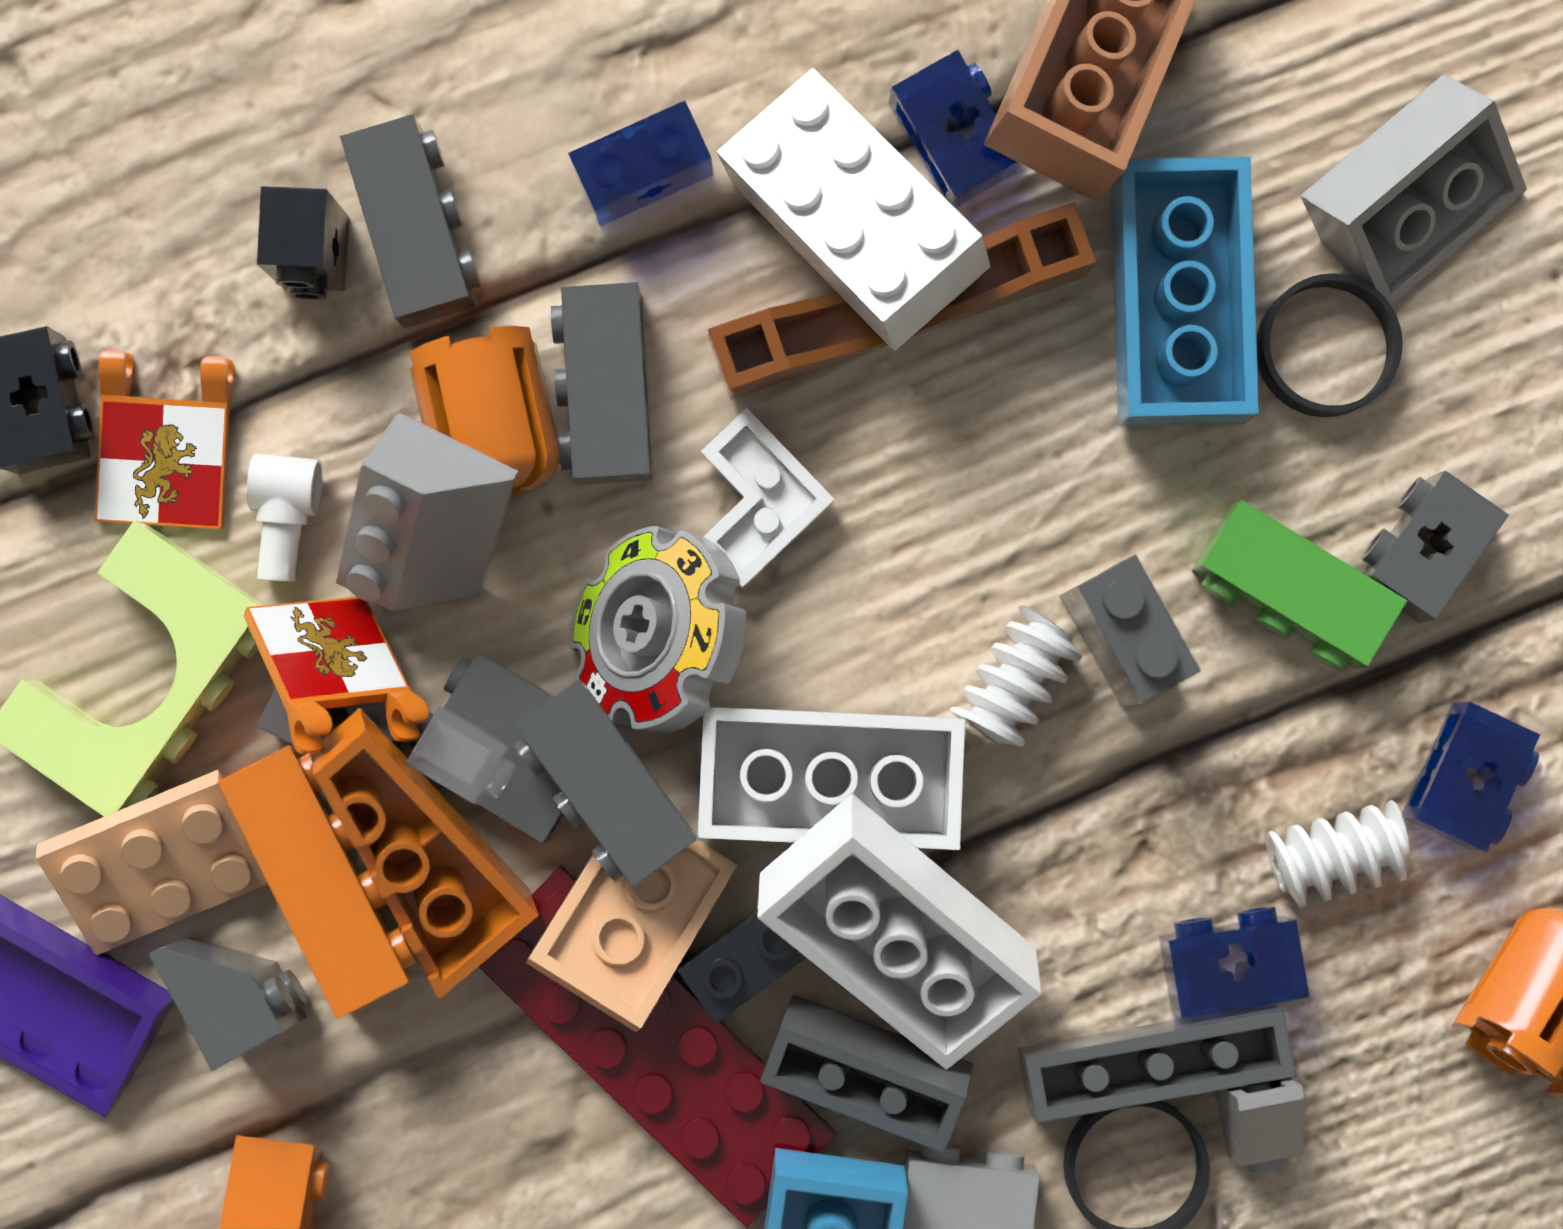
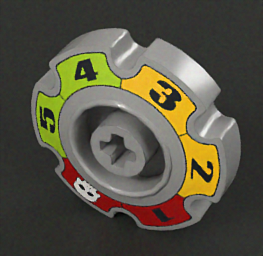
(658, 629)

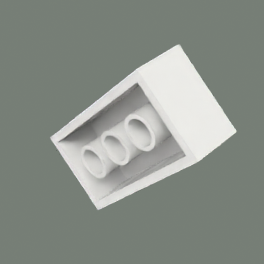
(855, 209)
(786, 770)
(898, 932)

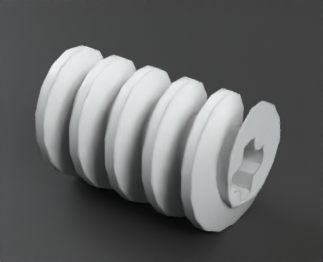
(1018, 678)
(1340, 853)

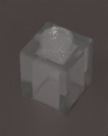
(463, 756)

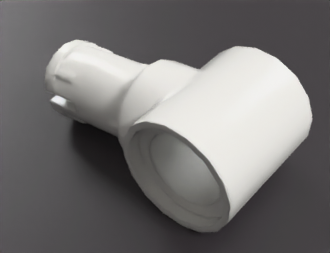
(284, 495)

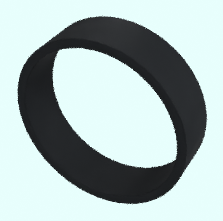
(1379, 306)
(1197, 1193)

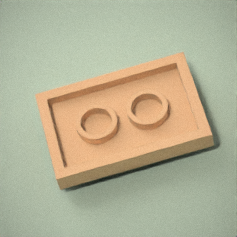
(151, 864)
(626, 941)

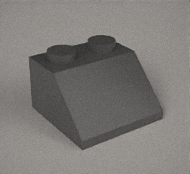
(228, 996)

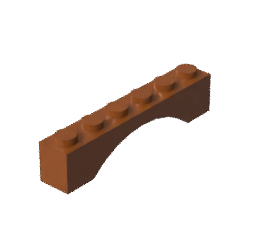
(826, 330)

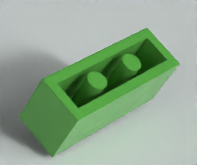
(1297, 587)

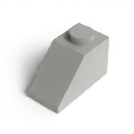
(1263, 1123)

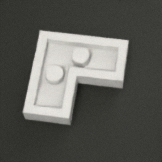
(775, 490)

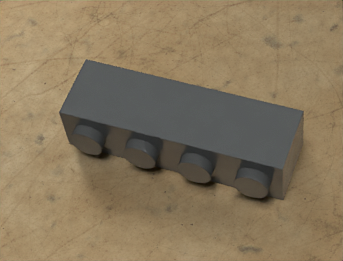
(1156, 1062)

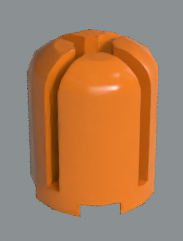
(490, 399)
(1519, 1001)

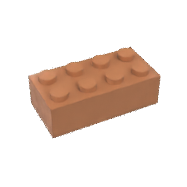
(1087, 88)

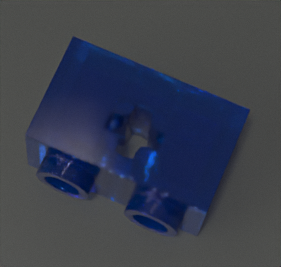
(924, 109)
(642, 163)
(1446, 799)
(1268, 975)

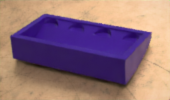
(70, 1013)

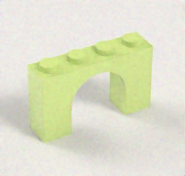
(119, 765)

